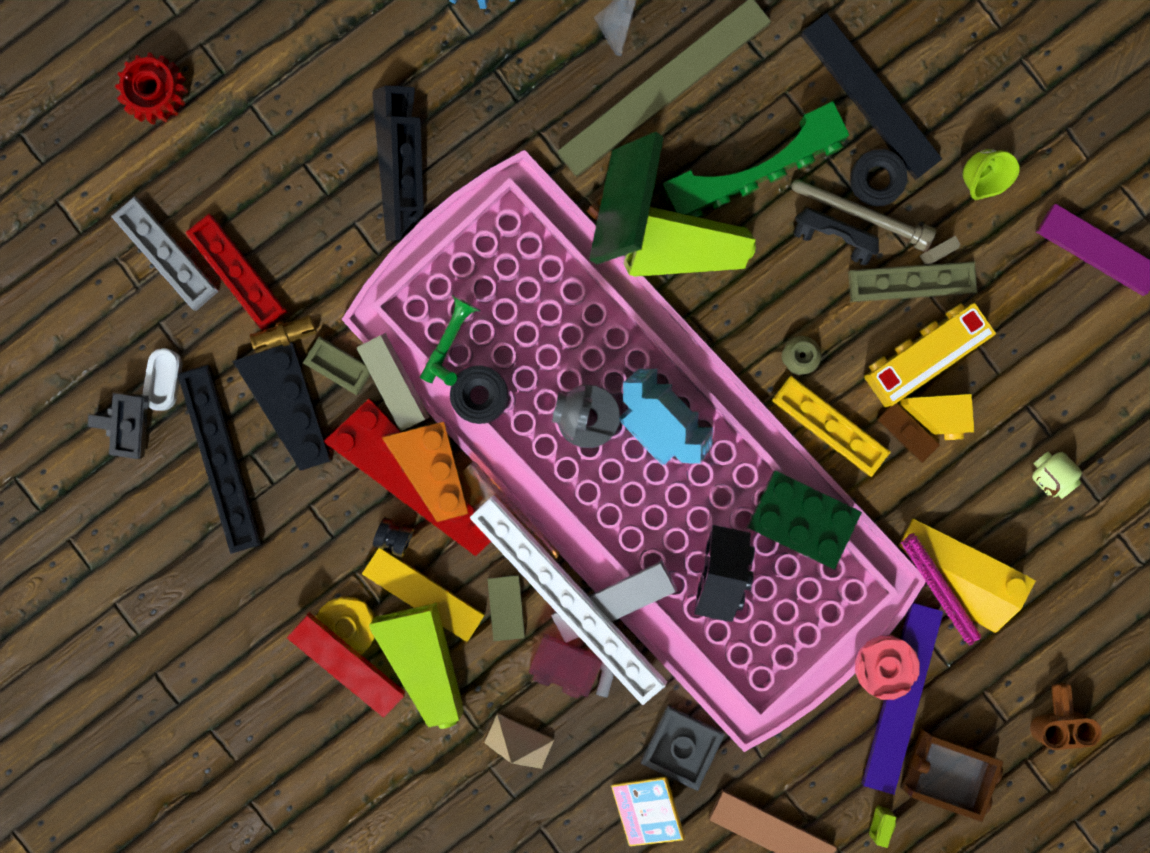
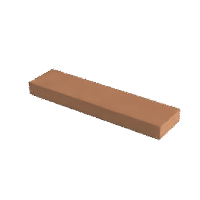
(765, 827)

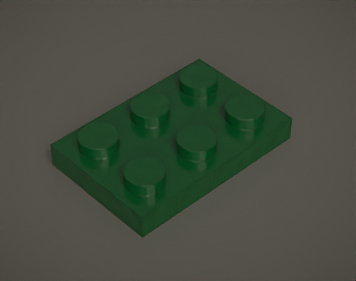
(804, 519)

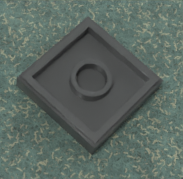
(682, 747)

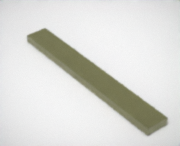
(663, 87)

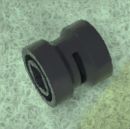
(393, 536)

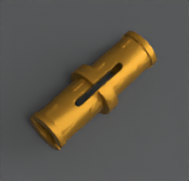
(283, 334)

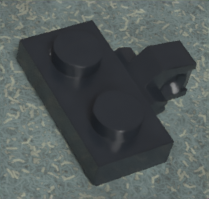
(124, 424)

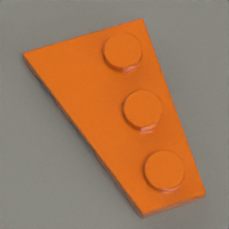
(431, 468)

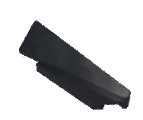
(399, 158)

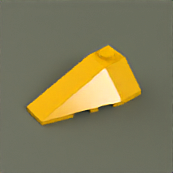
(982, 584)

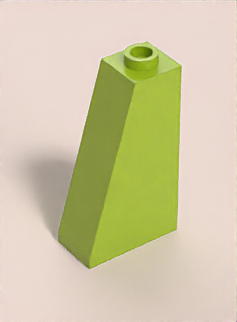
(688, 245)
(420, 657)

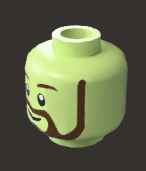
(1056, 474)

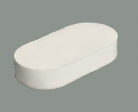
(162, 379)

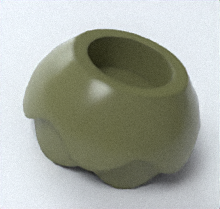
(792, 358)

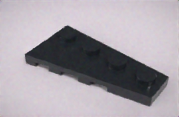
(285, 398)

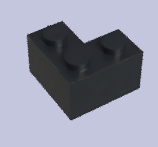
(725, 574)

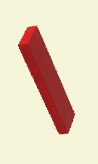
(236, 272)
(346, 664)

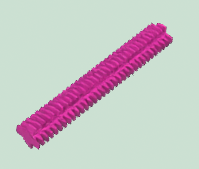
(940, 589)

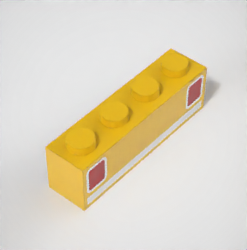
(928, 355)

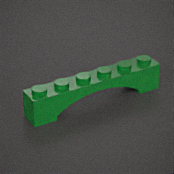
(820, 132)

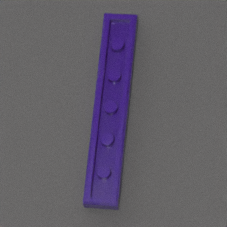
(899, 714)

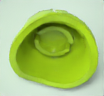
(990, 173)

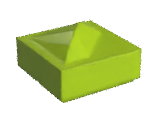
(882, 826)

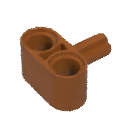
(1065, 723)

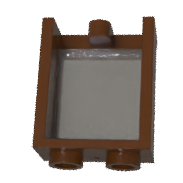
(952, 775)

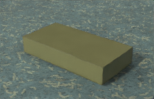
(337, 366)
(506, 607)

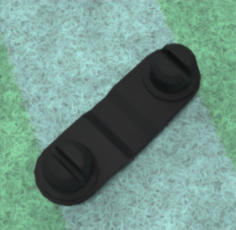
(864, 242)

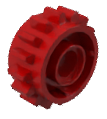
(139, 76)

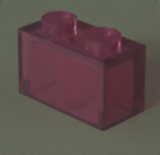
(564, 666)

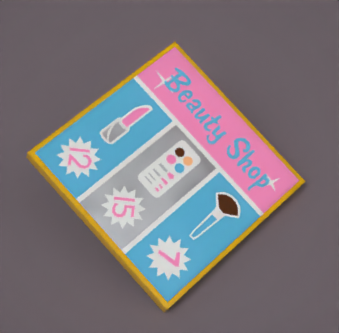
(648, 811)

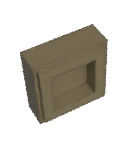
(940, 251)

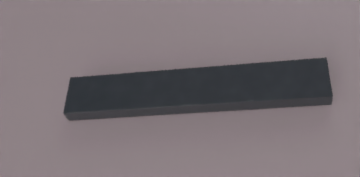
(870, 96)
(220, 459)

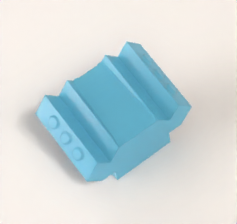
(663, 420)

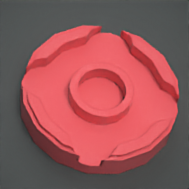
(887, 667)

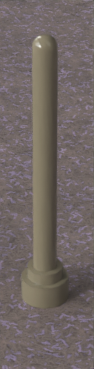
(919, 236)

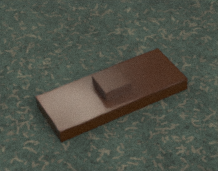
(908, 432)

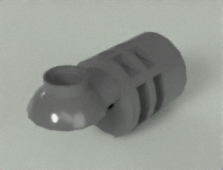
(573, 412)

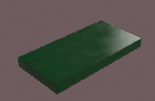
(626, 199)

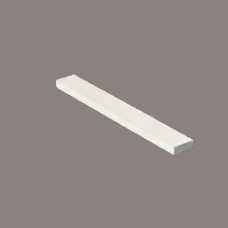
(568, 600)

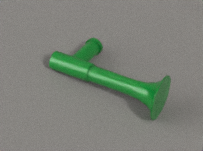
(434, 365)

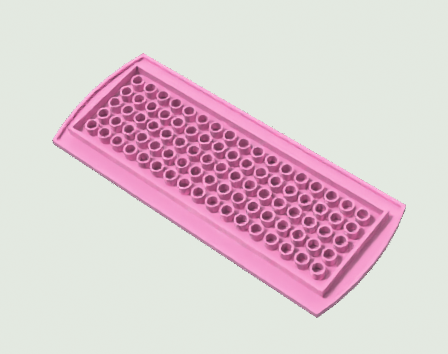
(612, 509)

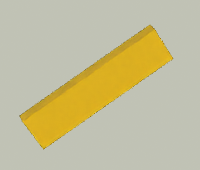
(830, 426)
(420, 591)

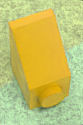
(943, 414)

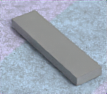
(165, 253)
(626, 596)

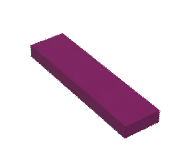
(1096, 249)

